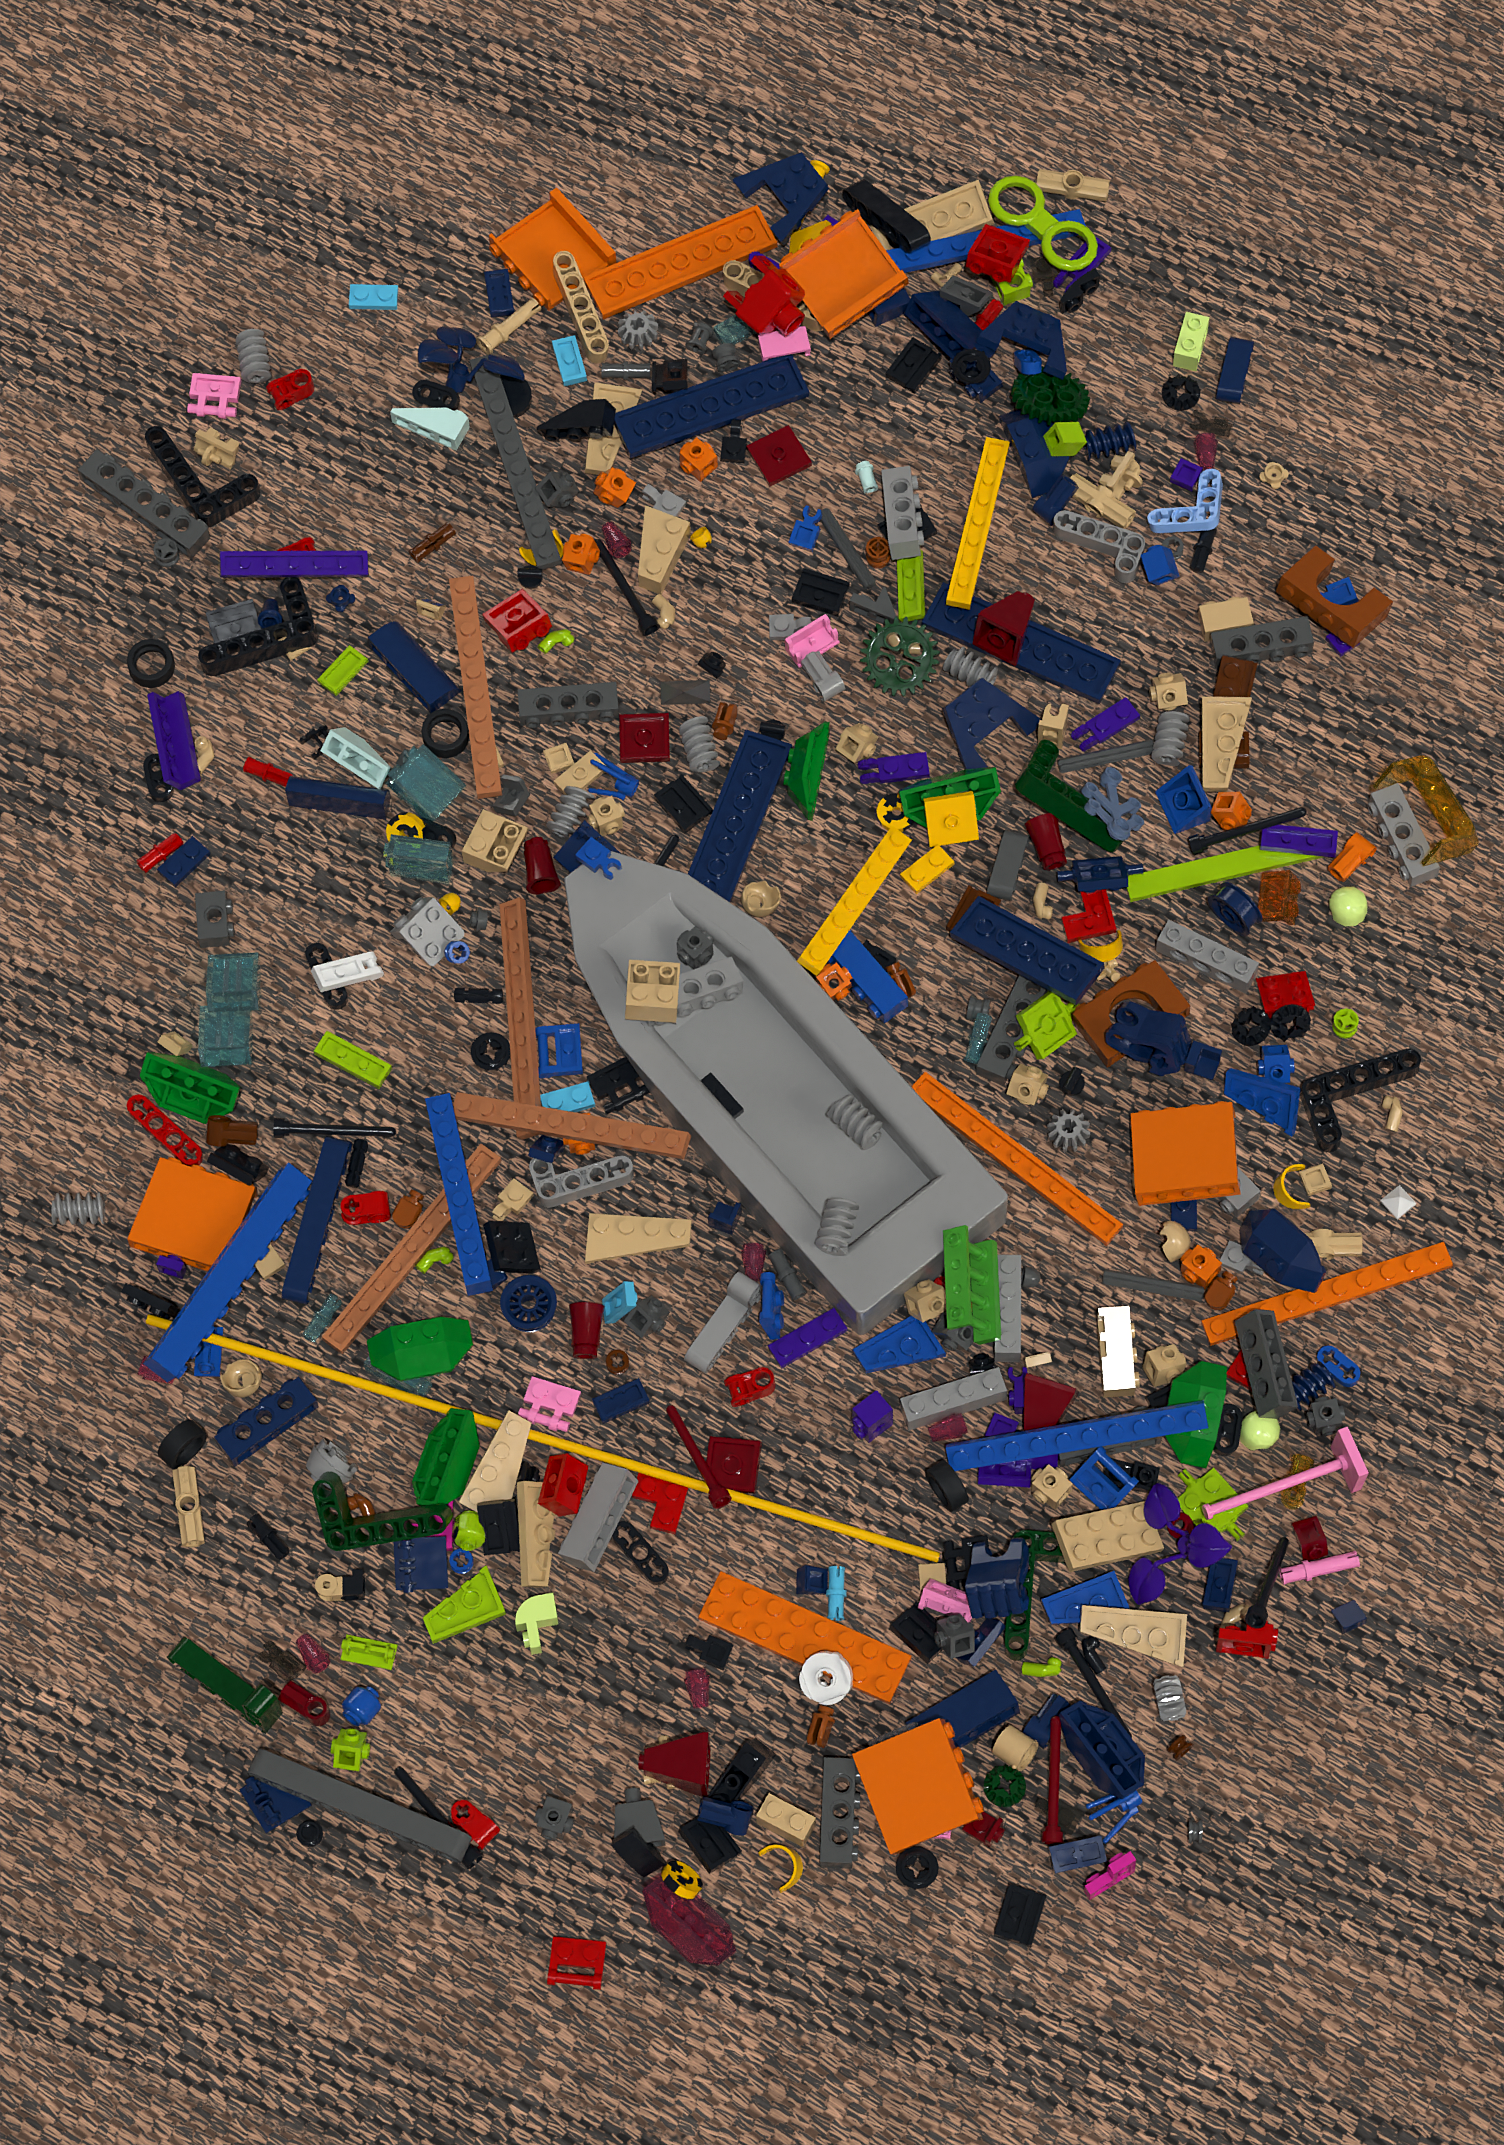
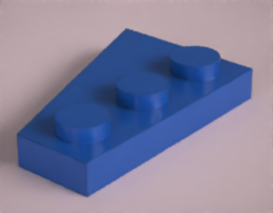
(1266, 1096)
(899, 1346)
(1099, 1592)

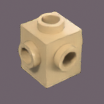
(1168, 691)
(857, 742)
(606, 815)
(1028, 1084)
(925, 1300)
(1164, 1364)
(1051, 1486)

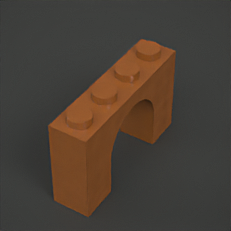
(1347, 622)
(1147, 984)

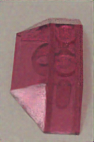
(689, 1925)

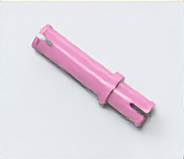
(1308, 1570)

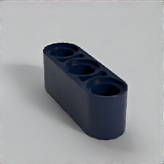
(1235, 370)

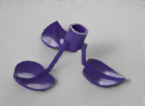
(1203, 1546)

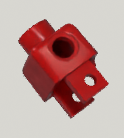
(771, 301)

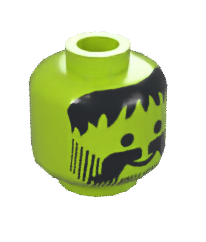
(467, 1531)

